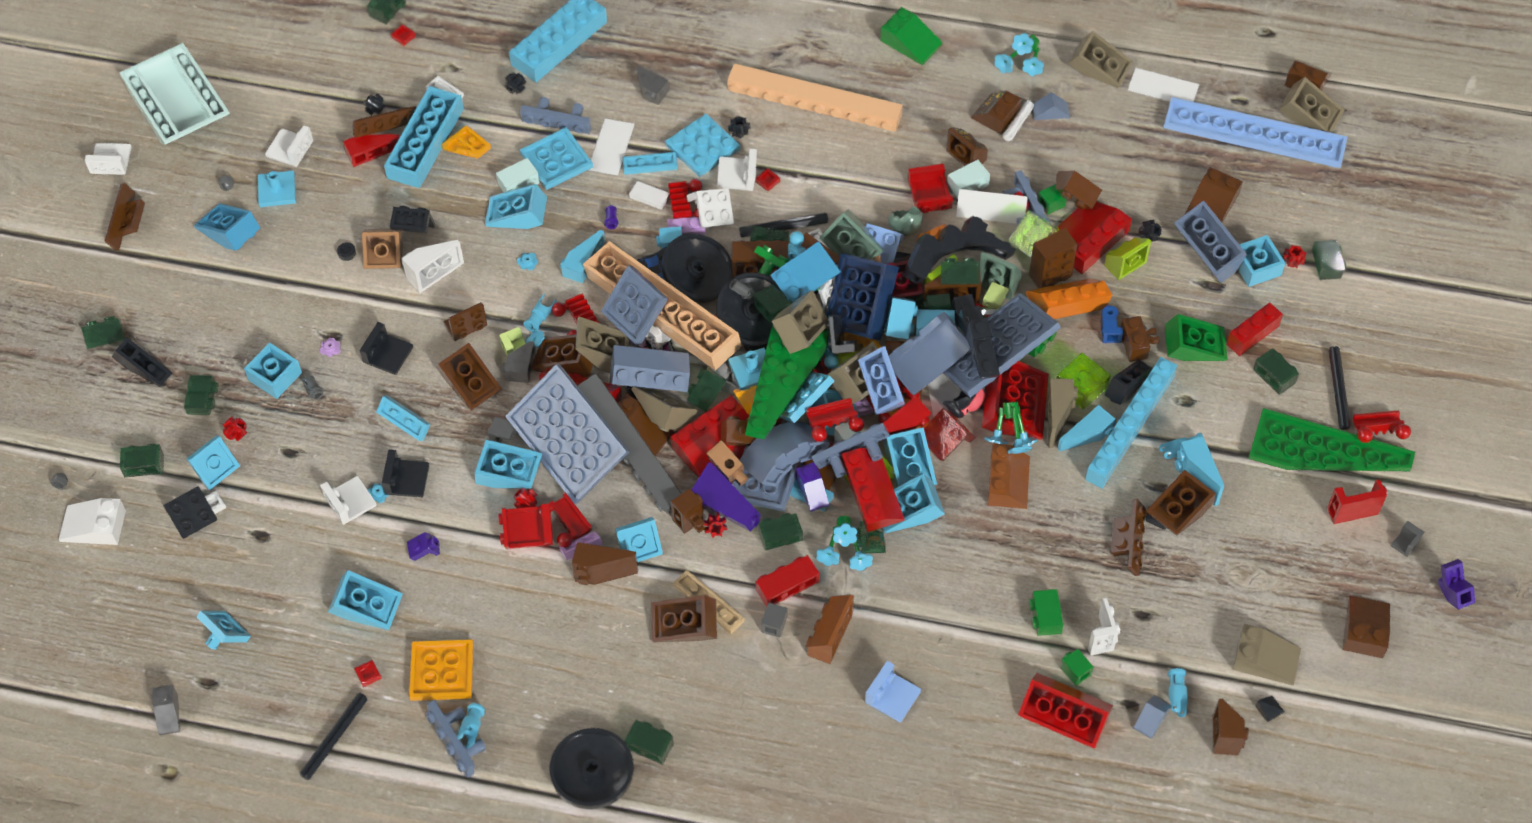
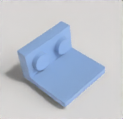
(888, 240)
(891, 693)

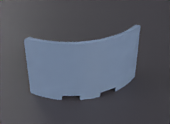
(930, 354)
(784, 445)

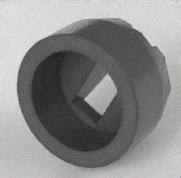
(226, 183)
(59, 481)

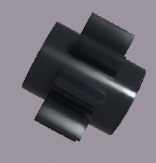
(515, 83)
(374, 104)
(739, 127)
(1150, 230)

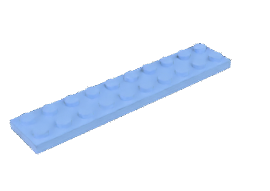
(1255, 132)

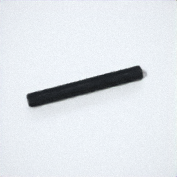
(787, 224)
(1339, 388)
(333, 736)

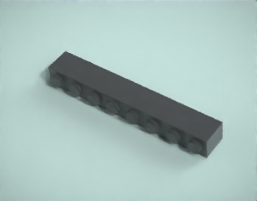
(640, 456)

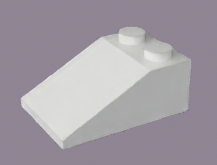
(431, 263)
(93, 522)

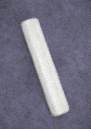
(1018, 120)

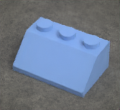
(881, 381)

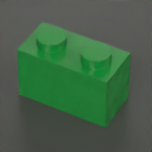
(1047, 612)

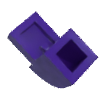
(1454, 586)

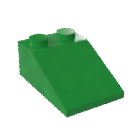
(910, 36)
(1195, 340)

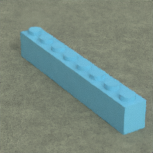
(1131, 422)

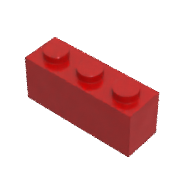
(1254, 329)
(787, 580)

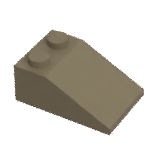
(1100, 60)
(1311, 107)
(800, 322)
(597, 341)
(849, 377)
(1059, 405)
(664, 408)
(1266, 655)

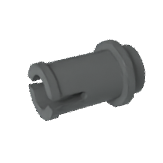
(742, 289)
(314, 389)

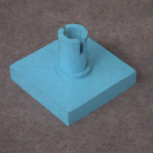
(276, 188)
(747, 368)
(213, 462)
(641, 538)
(223, 628)

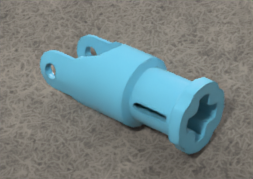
(538, 315)
(1174, 445)
(1178, 691)
(471, 723)

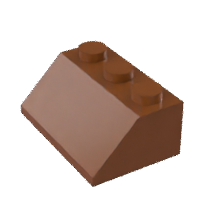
(1008, 478)
(830, 628)

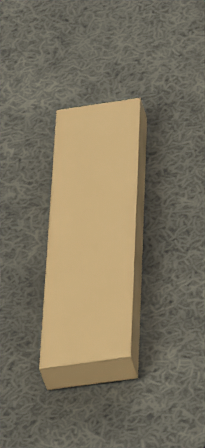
(726, 615)

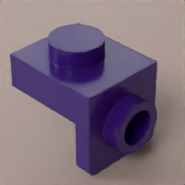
(423, 545)

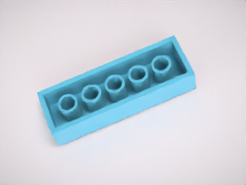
(557, 37)
(423, 137)

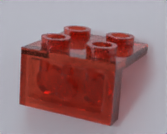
(945, 434)

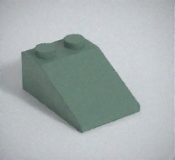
(851, 237)
(1000, 272)

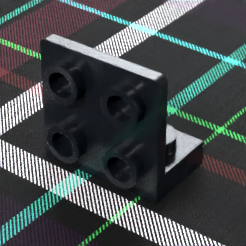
(411, 219)
(837, 342)
(385, 350)
(404, 476)
(190, 512)

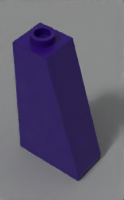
(725, 499)

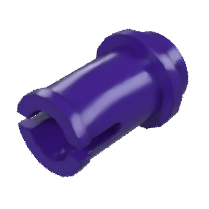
(611, 220)

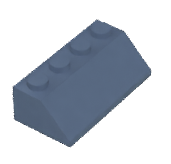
(1211, 241)
(650, 368)

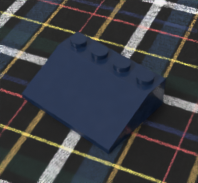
(862, 295)

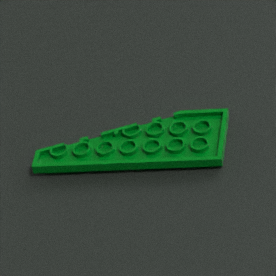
(781, 380)
(1305, 445)

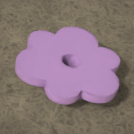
(330, 347)

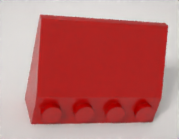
(1095, 232)
(1021, 385)
(704, 433)

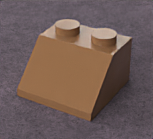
(382, 248)

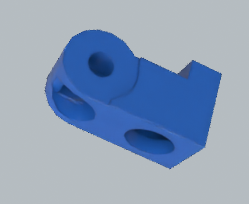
(1109, 328)

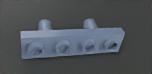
(548, 118)
(1023, 185)
(866, 439)
(453, 745)

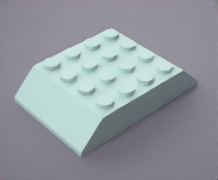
(173, 94)

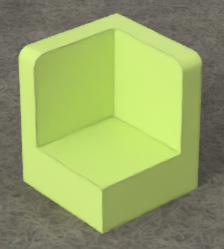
(995, 296)
(511, 340)

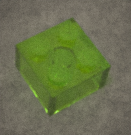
(1030, 230)
(1088, 378)

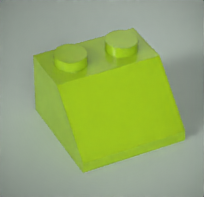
(1128, 257)

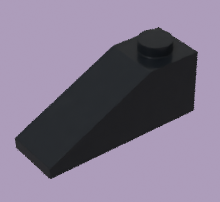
(141, 363)
(1127, 382)

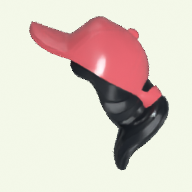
(965, 404)

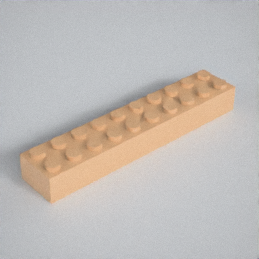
(680, 317)

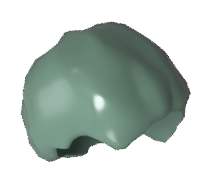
(906, 221)

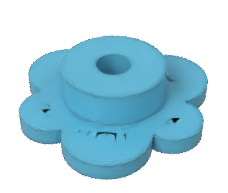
(527, 261)
(536, 337)
(377, 493)

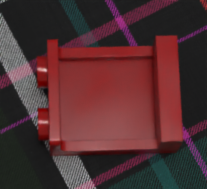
(929, 188)
(1356, 506)
(526, 527)

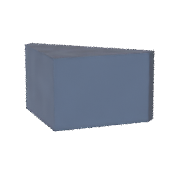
(1051, 108)
(1152, 716)

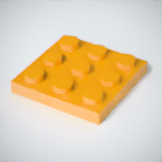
(441, 670)

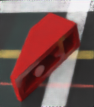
(369, 147)
(908, 417)

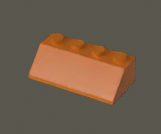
(1071, 297)

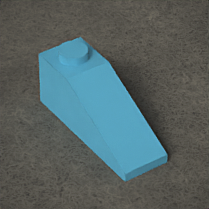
(572, 265)
(1089, 430)

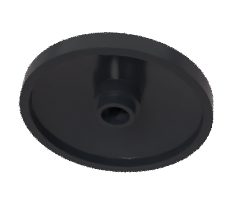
(697, 266)
(742, 313)
(591, 768)

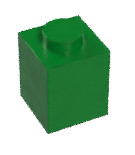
(1051, 199)
(1076, 666)

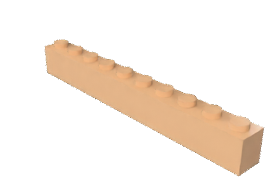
(815, 97)

